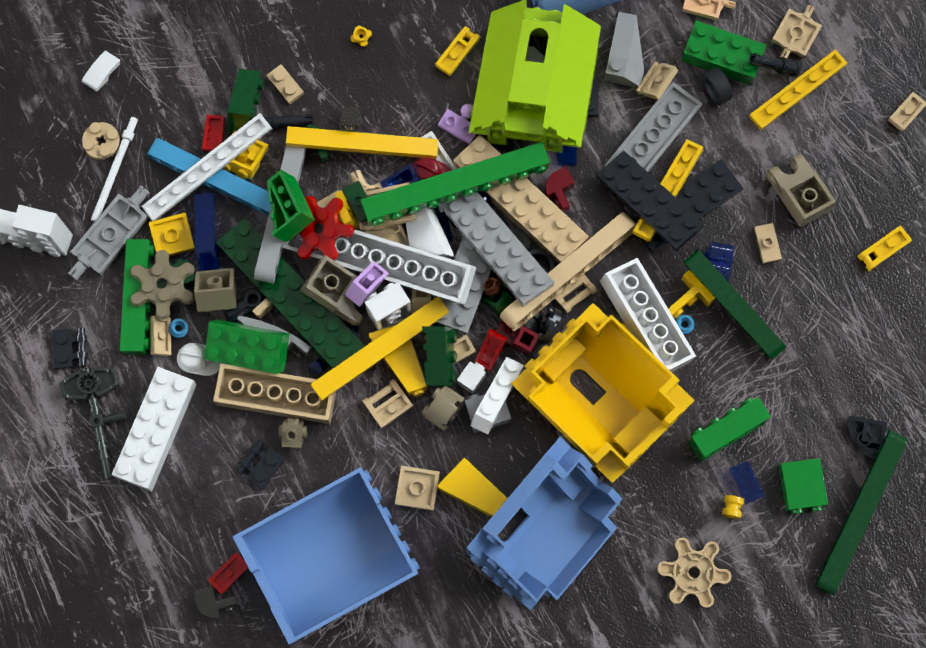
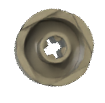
(444, 407)

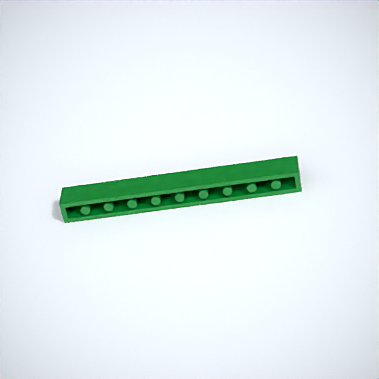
(454, 184)

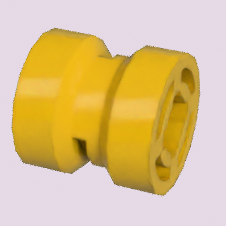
(732, 507)

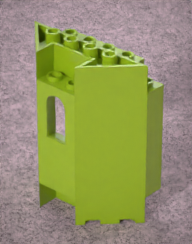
(534, 98)

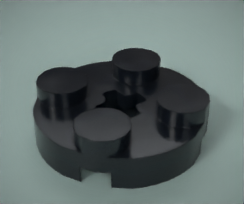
(548, 328)

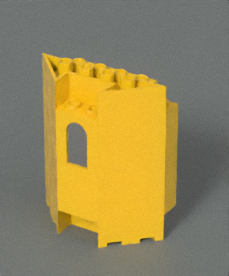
(638, 400)

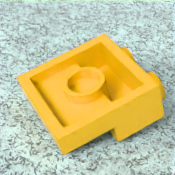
(248, 161)

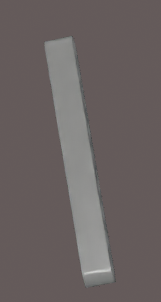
(271, 246)

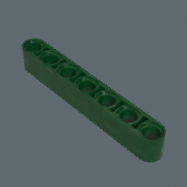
(735, 304)

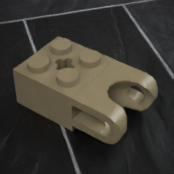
(802, 191)
(332, 297)

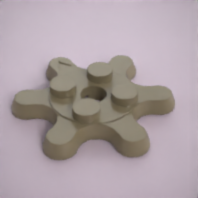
(172, 292)

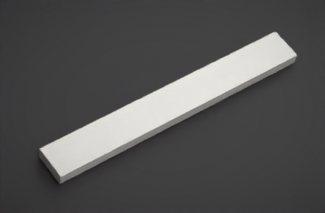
(206, 167)

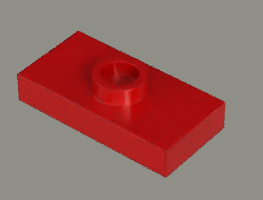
(213, 132)
(490, 349)

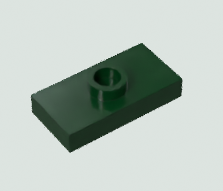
(354, 195)

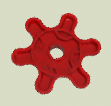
(331, 231)

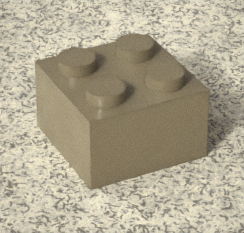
(215, 290)

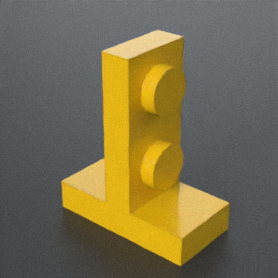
(696, 290)

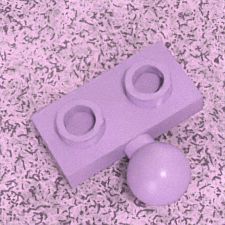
(458, 125)

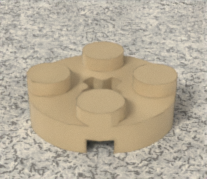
(105, 150)

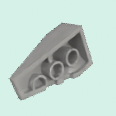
(625, 57)

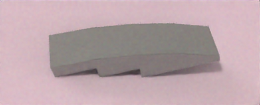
(293, 340)

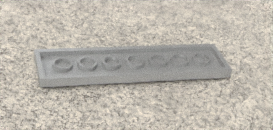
(498, 247)

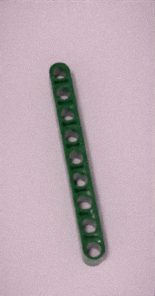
(861, 512)

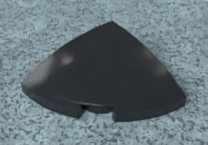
(867, 434)

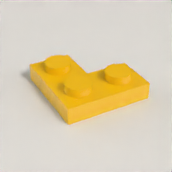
(347, 214)

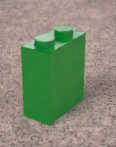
(803, 486)

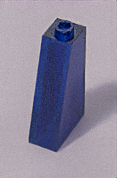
(206, 232)

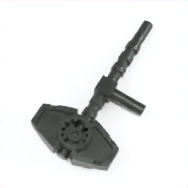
(89, 385)

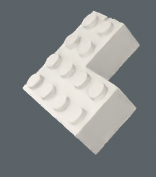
(35, 230)

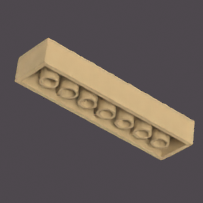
(528, 207)

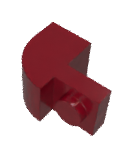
(556, 185)
(519, 340)

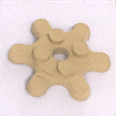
(703, 562)

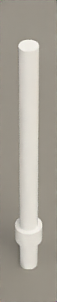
(127, 137)

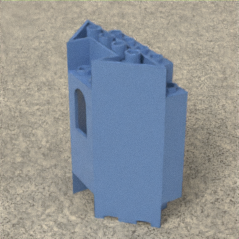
(557, 538)

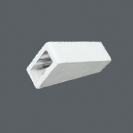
(428, 234)

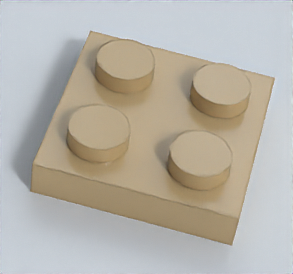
(417, 488)

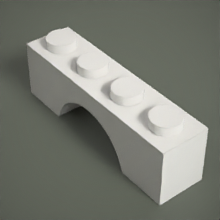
(496, 395)

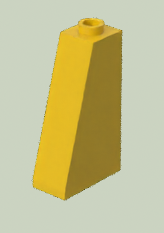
(404, 365)
(472, 488)

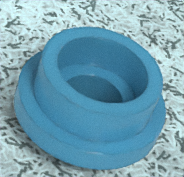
(685, 318)
(178, 322)

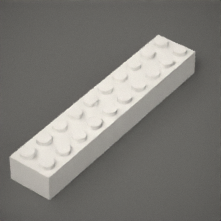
(403, 263)

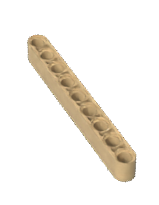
(572, 269)

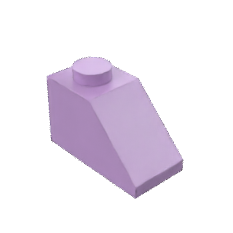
(366, 283)

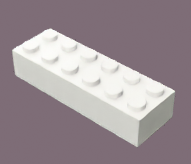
(647, 314)
(154, 429)

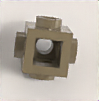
(292, 432)

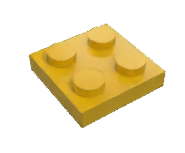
(172, 234)

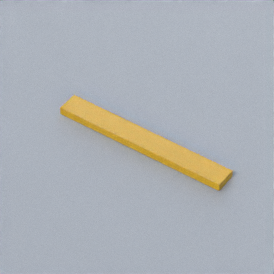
(361, 142)
(379, 348)

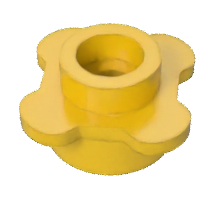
(361, 31)

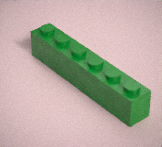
(135, 319)

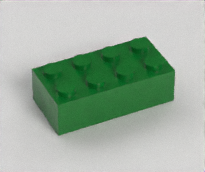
(720, 49)
(246, 346)
(732, 427)

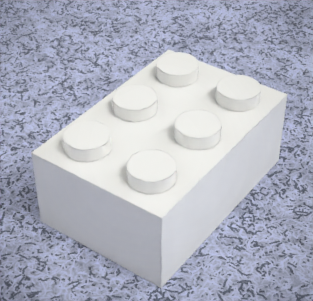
(388, 306)

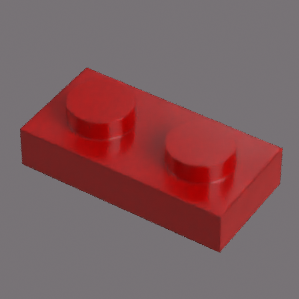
(229, 573)

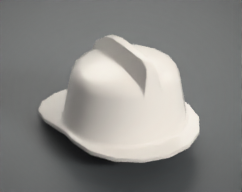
(191, 359)

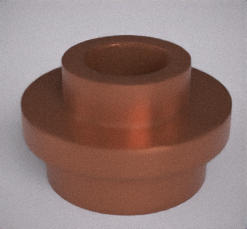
(492, 286)

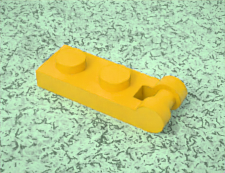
(457, 51)
(885, 247)

